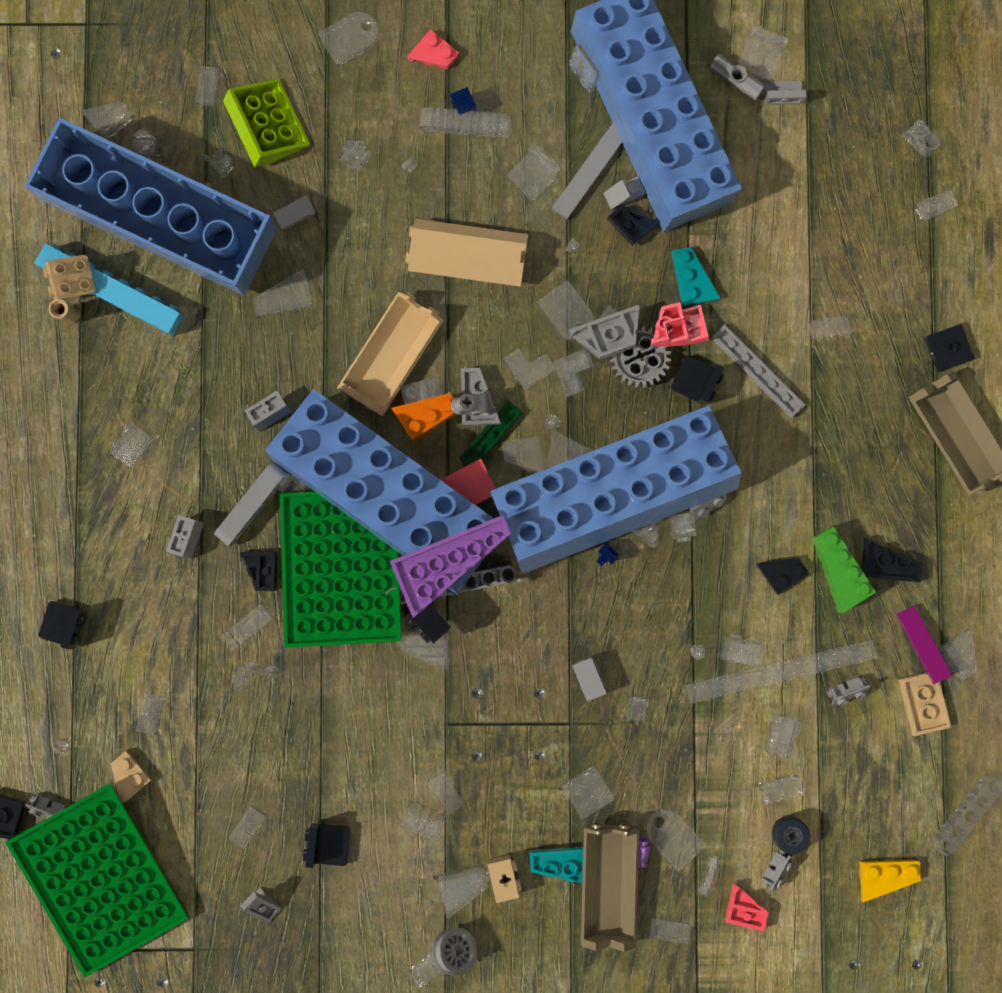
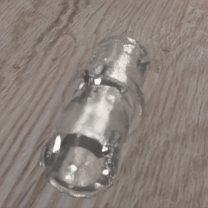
(709, 875)

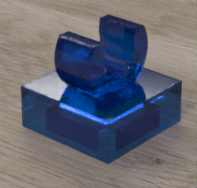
(607, 554)

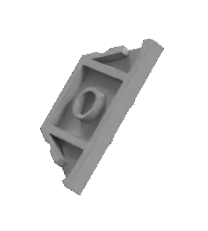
(609, 334)

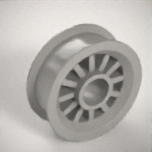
(444, 955)

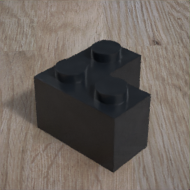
(429, 624)

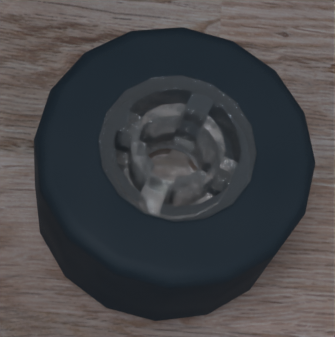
(787, 828)

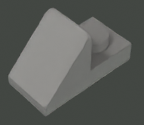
(624, 193)
(261, 905)

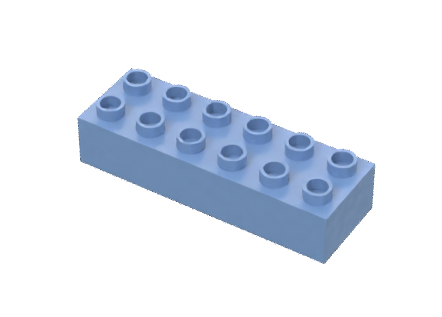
(656, 110)
(151, 206)
(371, 479)
(617, 489)

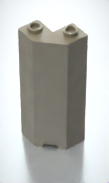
(960, 432)
(610, 887)

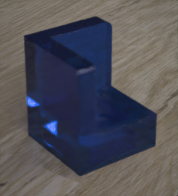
(462, 101)

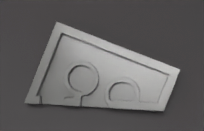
(473, 383)

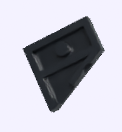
(631, 224)
(262, 569)
(782, 573)

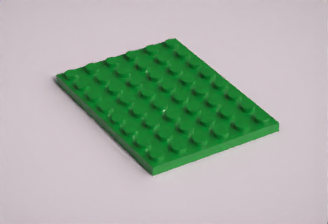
(334, 577)
(97, 879)

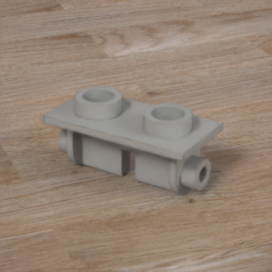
(841, 695)
(40, 806)
(782, 864)

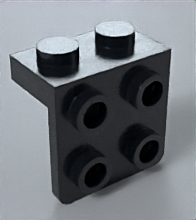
(697, 380)
(62, 624)
(327, 845)

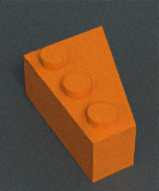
(424, 415)

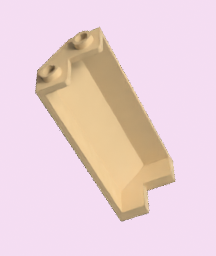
(467, 252)
(390, 353)

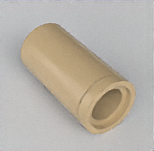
(64, 311)

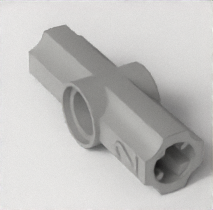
(746, 84)

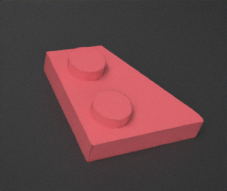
(434, 51)
(745, 911)

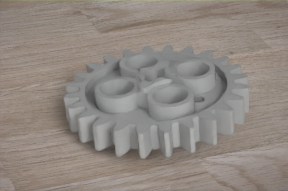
(647, 372)

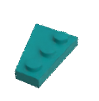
(692, 279)
(558, 862)

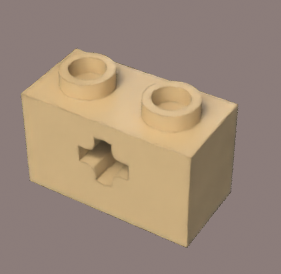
(504, 890)

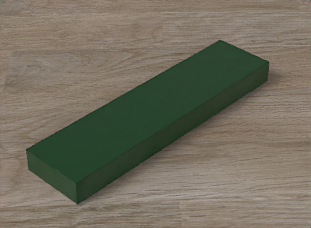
(491, 434)

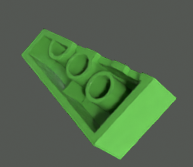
(844, 576)

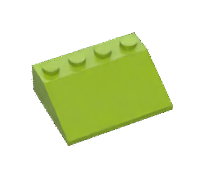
(265, 121)

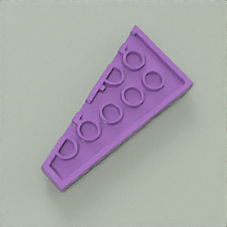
(435, 568)

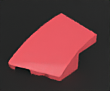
(680, 326)
(471, 482)

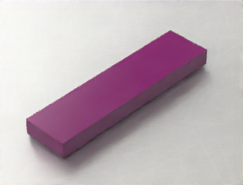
(923, 645)

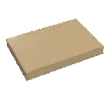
(924, 704)

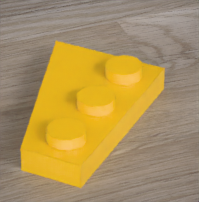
(887, 876)

